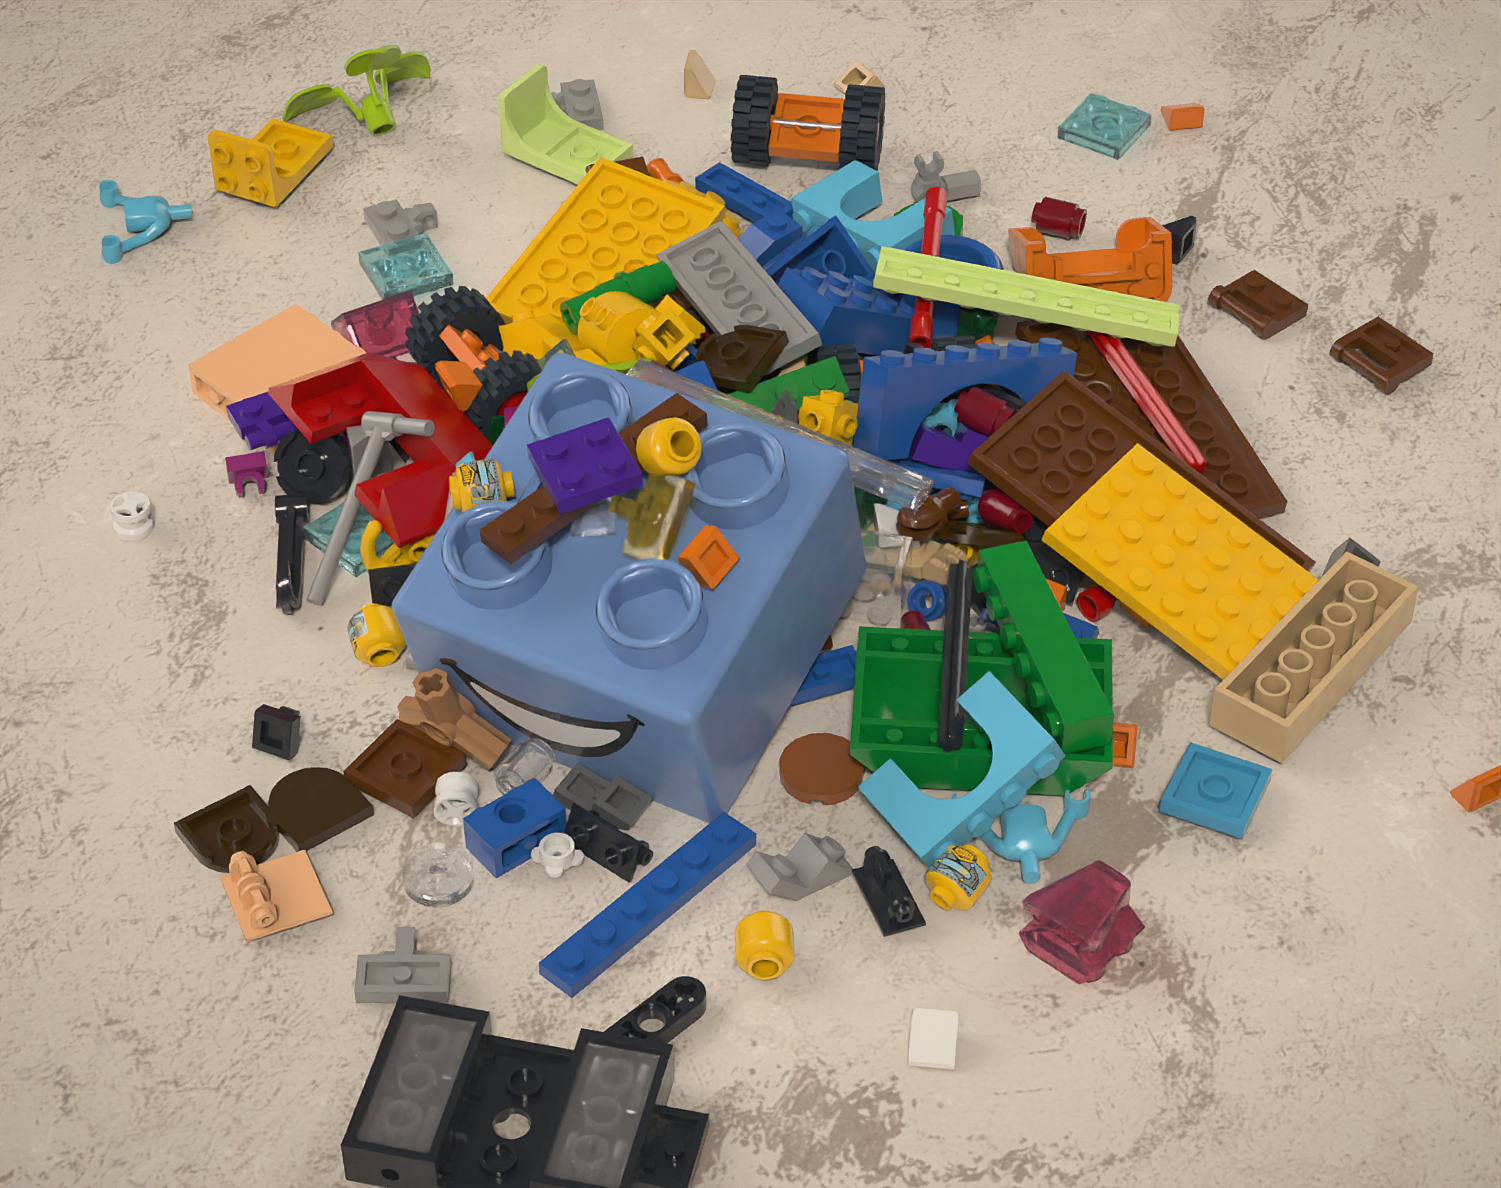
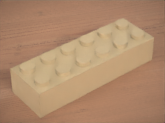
(1313, 656)

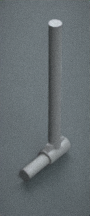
(379, 428)

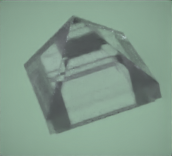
(595, 521)

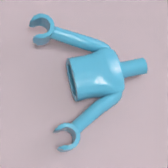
(144, 214)
(1027, 834)

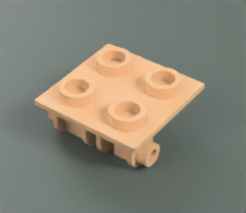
(274, 893)

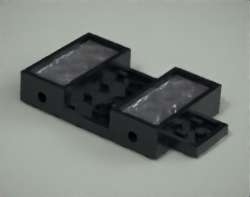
(590, 1110)

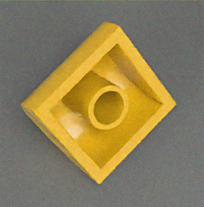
(610, 324)

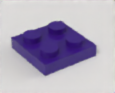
(584, 465)

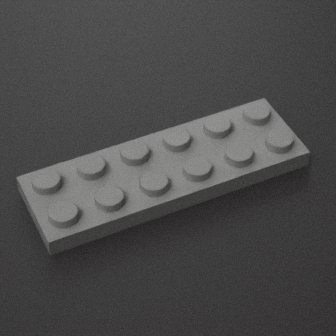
(735, 290)

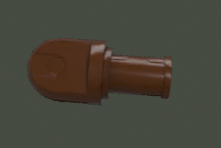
(930, 516)

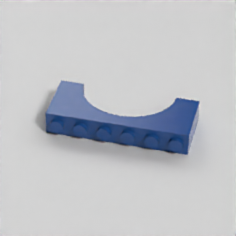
(904, 388)

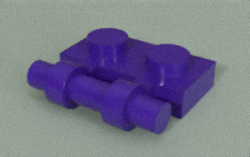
(259, 421)

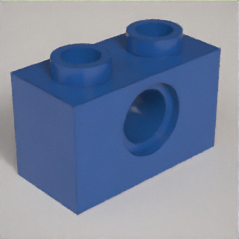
(513, 825)

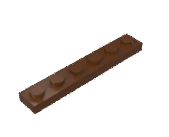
(536, 515)

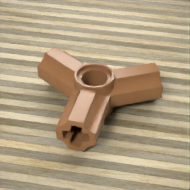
(451, 718)

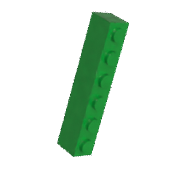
(1043, 647)

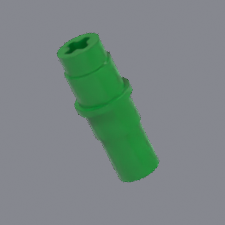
(644, 283)

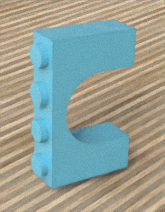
(850, 194)
(1020, 758)

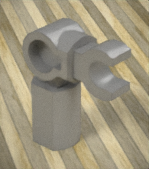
(956, 185)

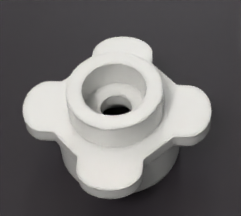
(557, 854)

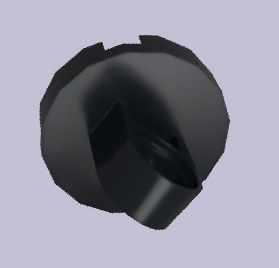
(312, 468)

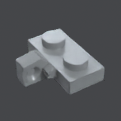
(580, 102)
(392, 223)
(403, 973)

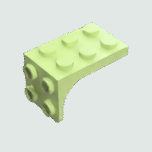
(548, 138)

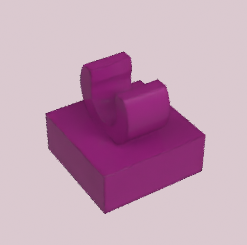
(247, 468)

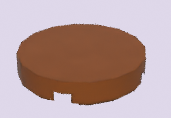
(820, 769)

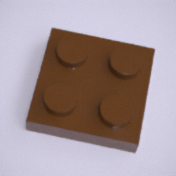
(403, 767)

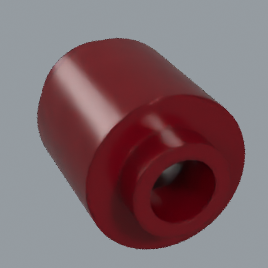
(1059, 218)
(982, 411)

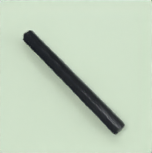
(954, 656)

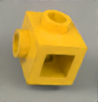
(663, 339)
(830, 415)

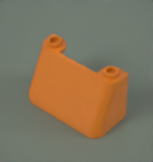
(1135, 267)

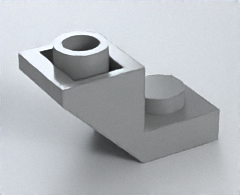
(804, 870)

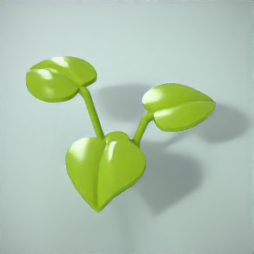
(375, 109)

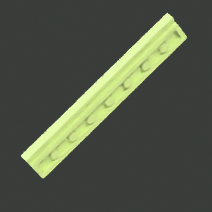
(1027, 296)

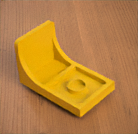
(267, 164)

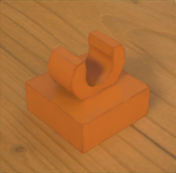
(709, 557)

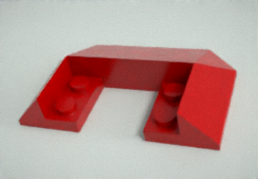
(412, 497)

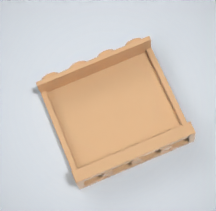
(266, 356)

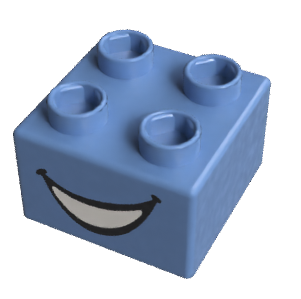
(630, 654)

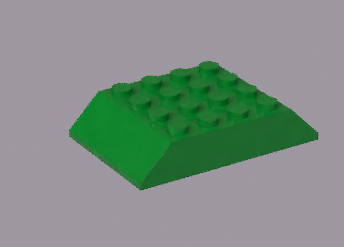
(900, 701)

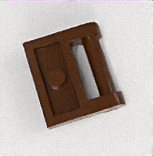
(1259, 303)
(1387, 346)

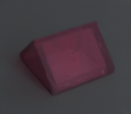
(379, 325)

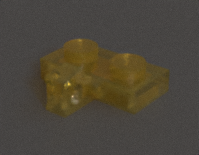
(654, 516)

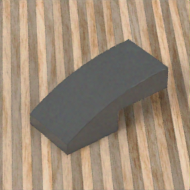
(614, 800)

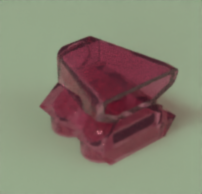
(1082, 922)

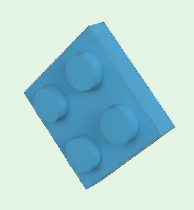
(1216, 790)

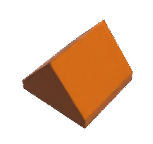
(459, 382)
(1124, 744)

